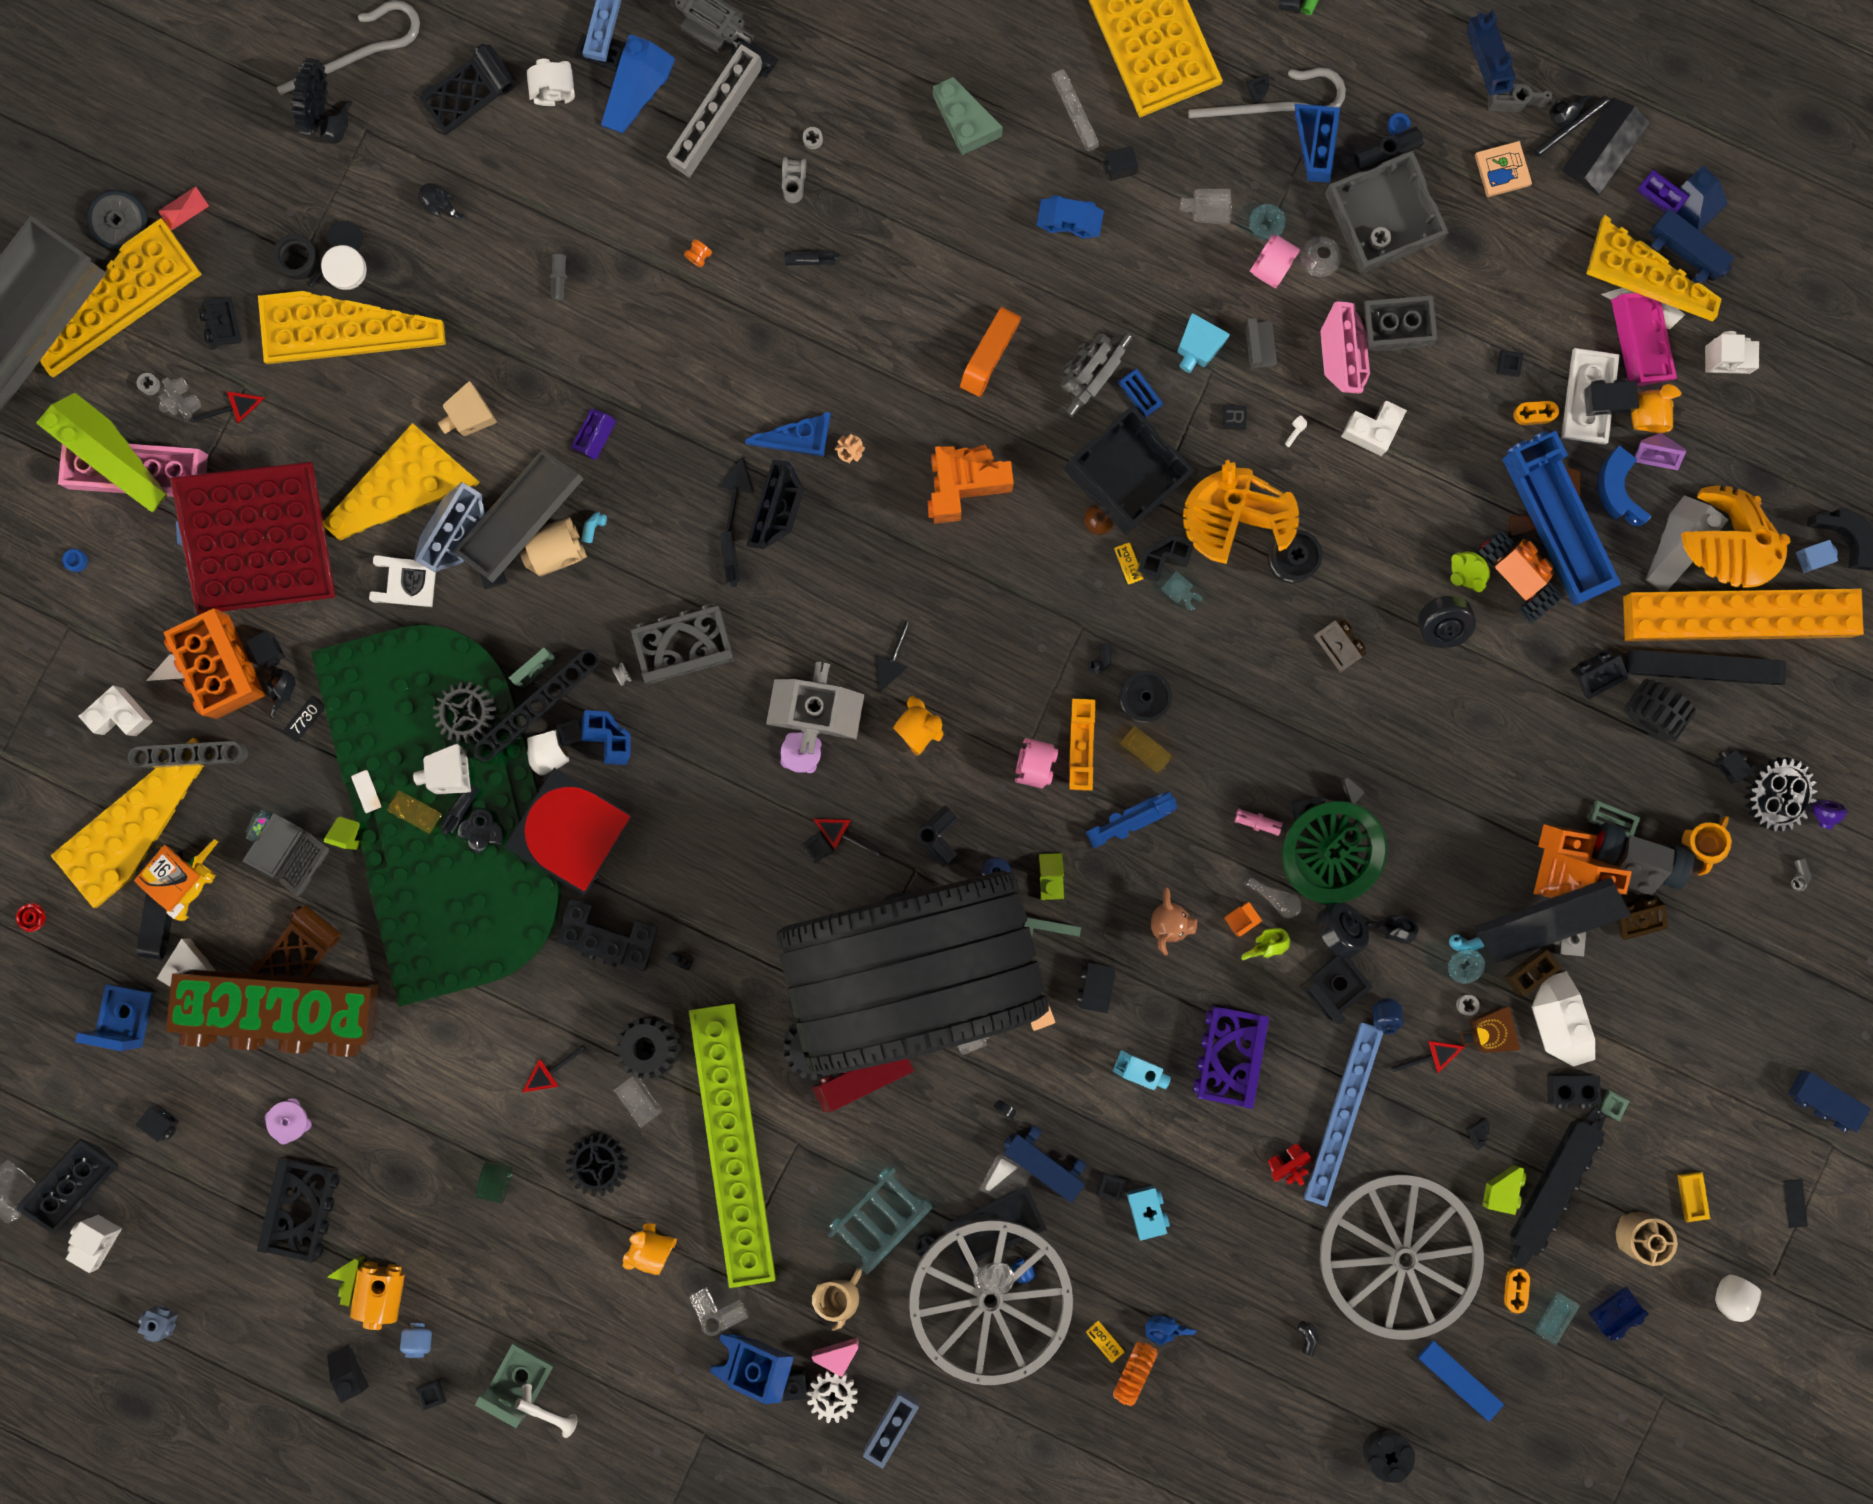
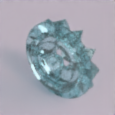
(1272, 213)
(1471, 972)

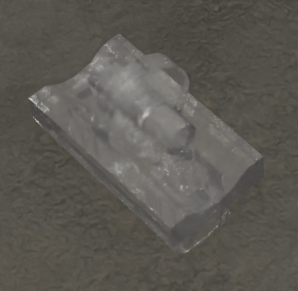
(174, 390)

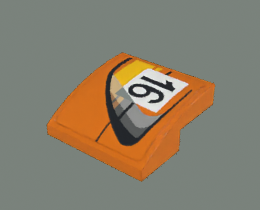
(167, 878)

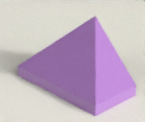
(1660, 452)

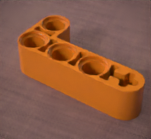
(989, 351)

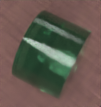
(494, 1182)

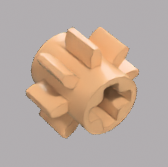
(849, 448)

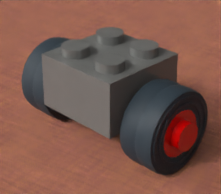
(1649, 862)

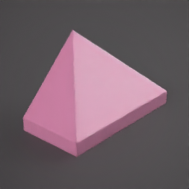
(836, 1356)

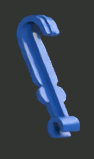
(1133, 818)

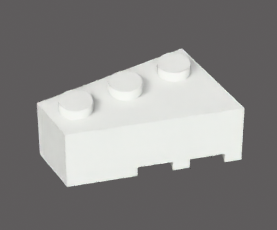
(184, 957)

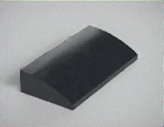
(1015, 1207)

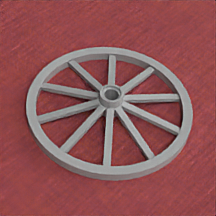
(1467, 1293)
(1024, 1369)

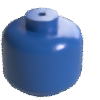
(1025, 1277)

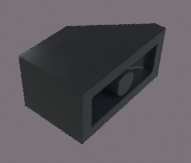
(346, 1374)

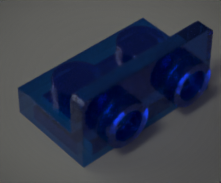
(1618, 1314)

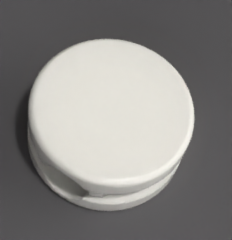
(343, 267)

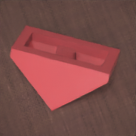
(183, 208)

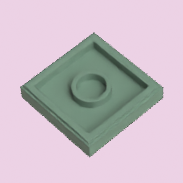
(533, 668)

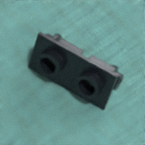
(768, 60)

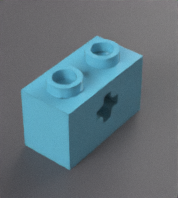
(1148, 1226)

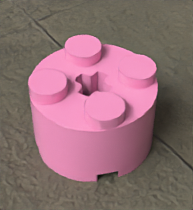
(1274, 260)
(1035, 763)

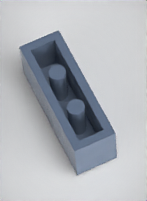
(891, 1428)

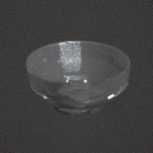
(1314, 264)

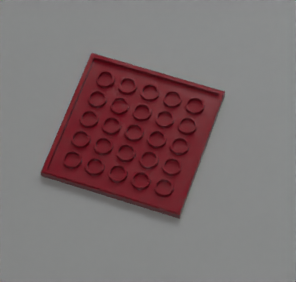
(253, 537)

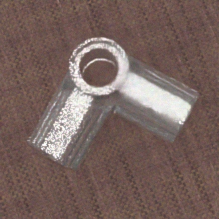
(726, 1316)

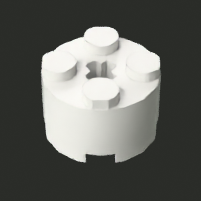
(550, 82)

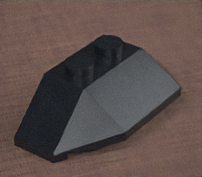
(777, 506)

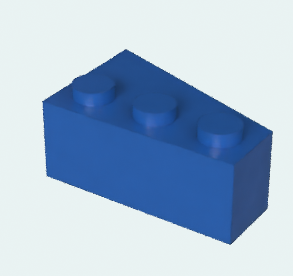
(1317, 137)

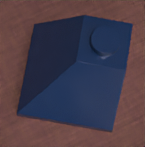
(1704, 199)

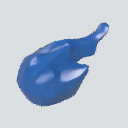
(1160, 1328)

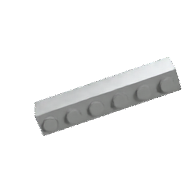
(715, 110)

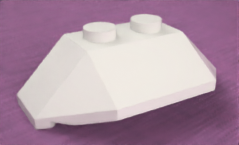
(1563, 1021)

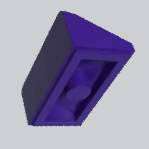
(1662, 192)
(593, 433)

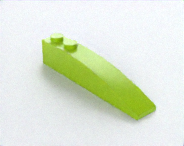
(102, 447)

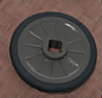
(104, 211)

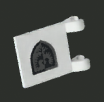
(407, 583)

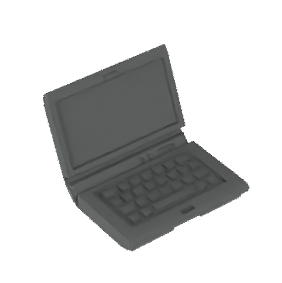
(287, 853)

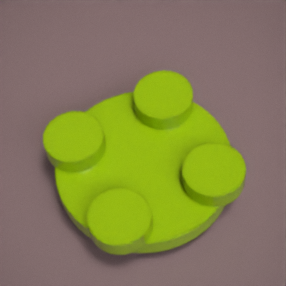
(1470, 570)

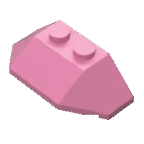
(1345, 348)

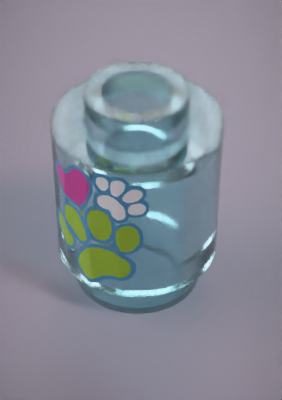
(257, 823)

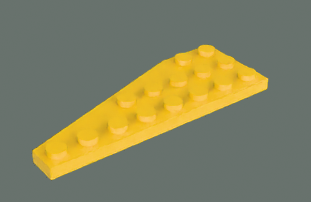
(317, 327)
(117, 841)

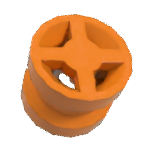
(698, 253)

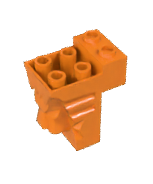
(963, 475)
(1569, 864)

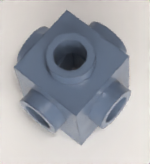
(164, 1323)

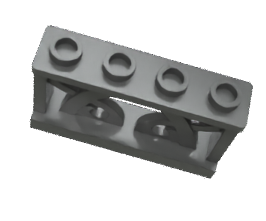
(711, 658)

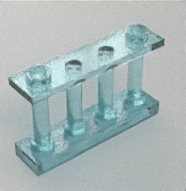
(886, 1241)

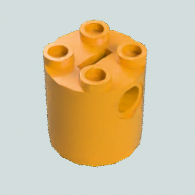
(376, 1303)

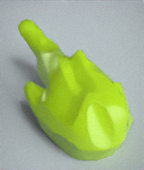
(1273, 942)

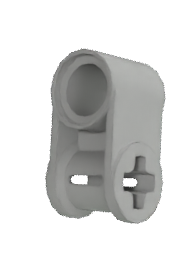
(793, 175)

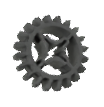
(446, 703)

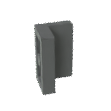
(1260, 343)

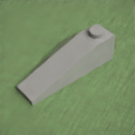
(1671, 556)

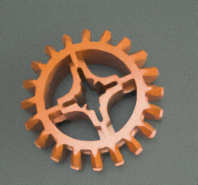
(1135, 1373)

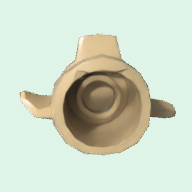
(838, 1299)

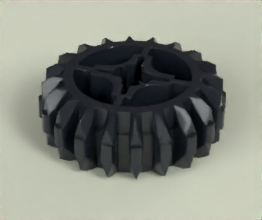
(577, 1168)

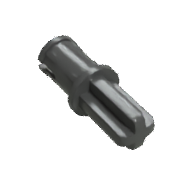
(558, 276)

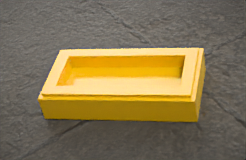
(1693, 1196)

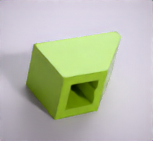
(1504, 1190)

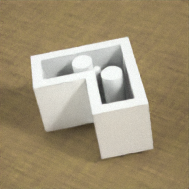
(1732, 354)
(1374, 433)
(115, 708)
(91, 1242)

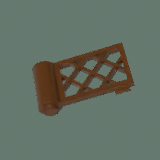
(310, 928)

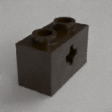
(1532, 972)

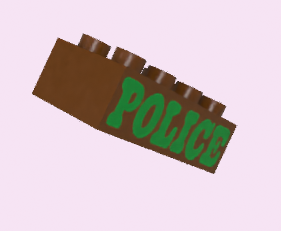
(271, 1007)

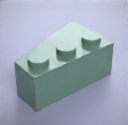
(965, 117)

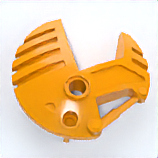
(1214, 517)
(1742, 556)

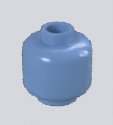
(415, 1341)

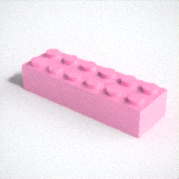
(159, 460)

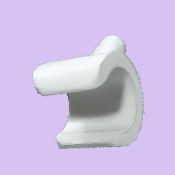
(1300, 424)

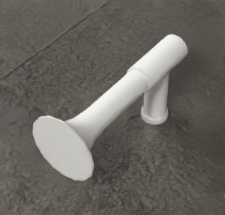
(525, 1405)

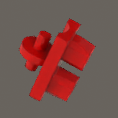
(1298, 1160)

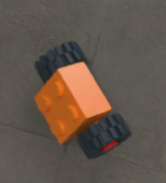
(1524, 571)

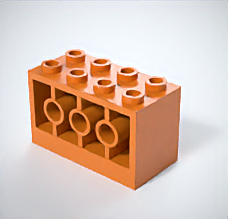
(214, 664)

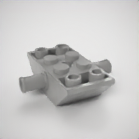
(838, 707)

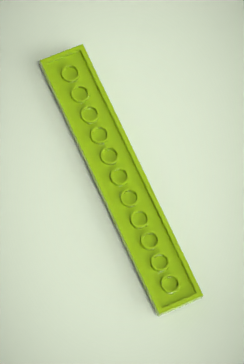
(732, 1145)

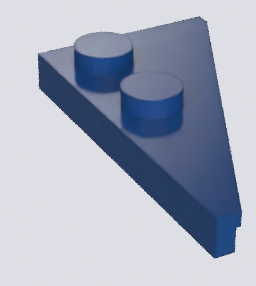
(804, 437)

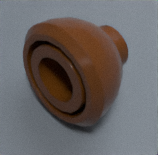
(1097, 521)

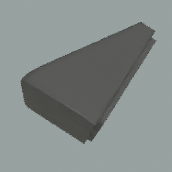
(1351, 790)

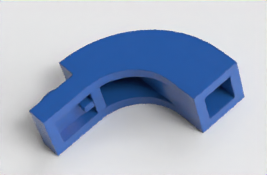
(1612, 488)

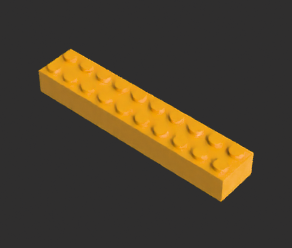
(1743, 615)

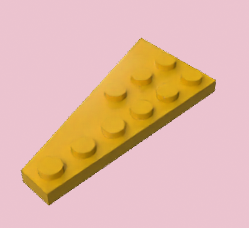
(1644, 271)

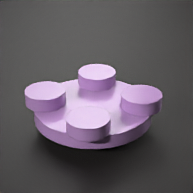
(794, 759)
(287, 1121)

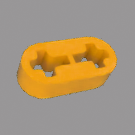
(1536, 418)
(1522, 1290)

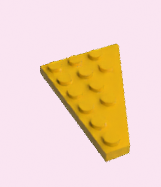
(404, 479)

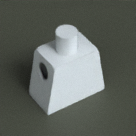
(445, 771)

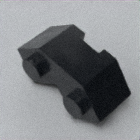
(1172, 550)

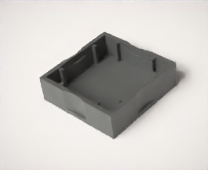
(1388, 198)

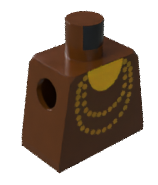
(1492, 1031)

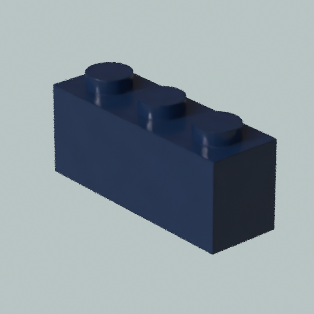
(1828, 1102)

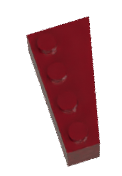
(852, 1085)

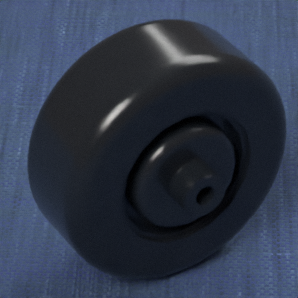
(1447, 621)
(1342, 929)

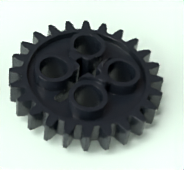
(309, 96)
(1780, 794)

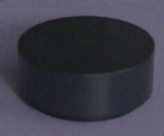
(1005, 1109)

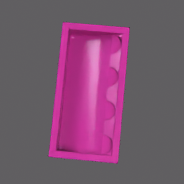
(1643, 339)

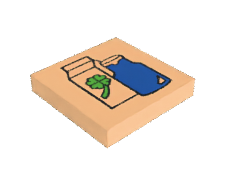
(1503, 169)

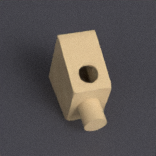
(466, 412)

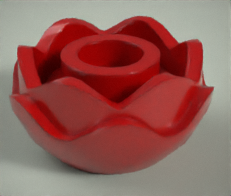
(23, 917)

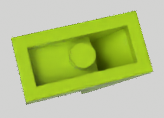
(343, 834)
(1051, 876)
(348, 1274)

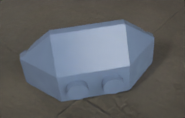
(448, 527)

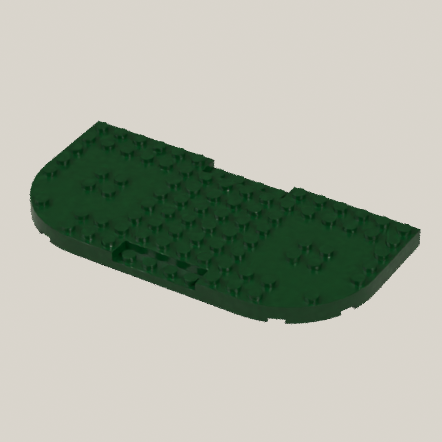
(439, 906)

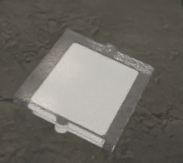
(1004, 1178)

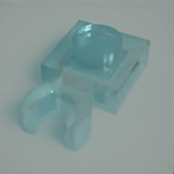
(1179, 588)

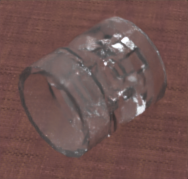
(993, 1278)

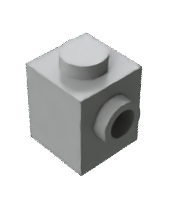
(1571, 946)

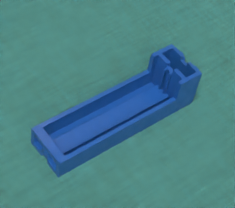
(1560, 517)

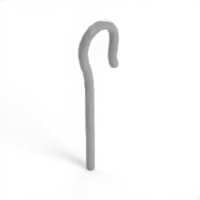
(375, 47)
(1277, 106)

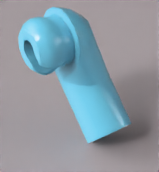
(590, 525)
(1458, 942)

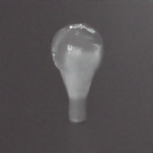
(1286, 903)

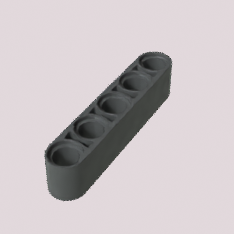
(178, 751)

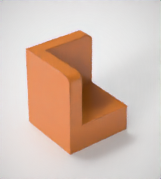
(1242, 919)

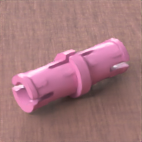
(1258, 822)

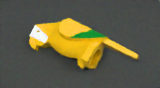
(207, 876)

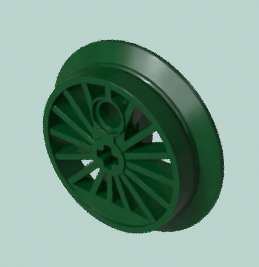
(1308, 881)

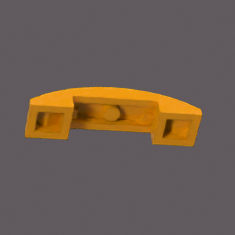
(1081, 745)

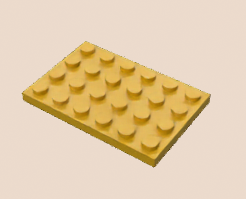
(1157, 50)

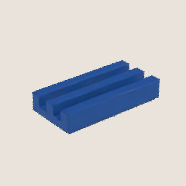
(1151, 408)

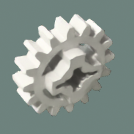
(823, 1395)

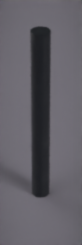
(1562, 133)

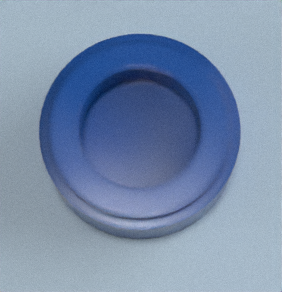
(1398, 123)
(75, 560)

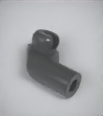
(1802, 876)

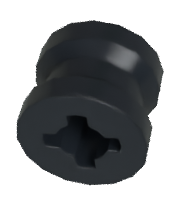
(921, 1242)

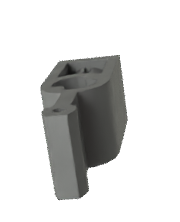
(1510, 103)

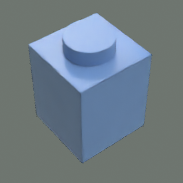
(1817, 556)

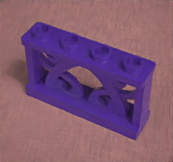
(1245, 1086)

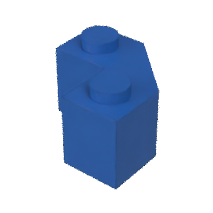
(1069, 215)
(601, 727)

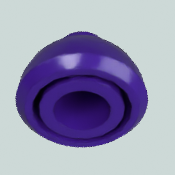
(1829, 813)

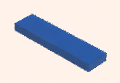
(1460, 1380)

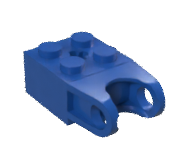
(754, 1368)

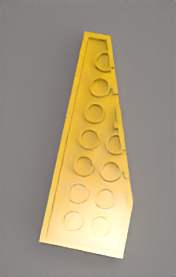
(138, 280)

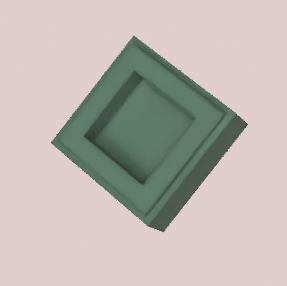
(1613, 1105)

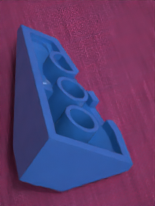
(638, 77)

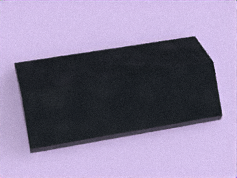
(1606, 145)
(67, 1185)

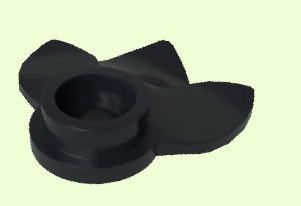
(480, 834)

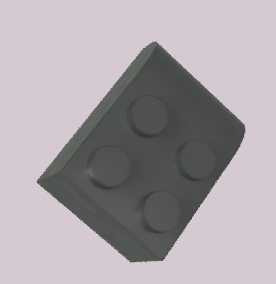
(1400, 323)

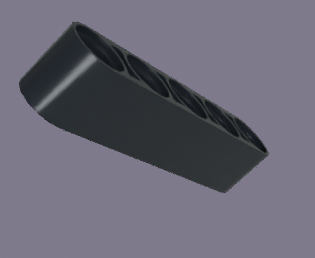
(155, 924)

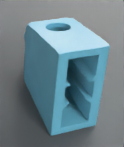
(1200, 343)
(1135, 1070)

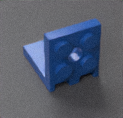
(114, 1030)

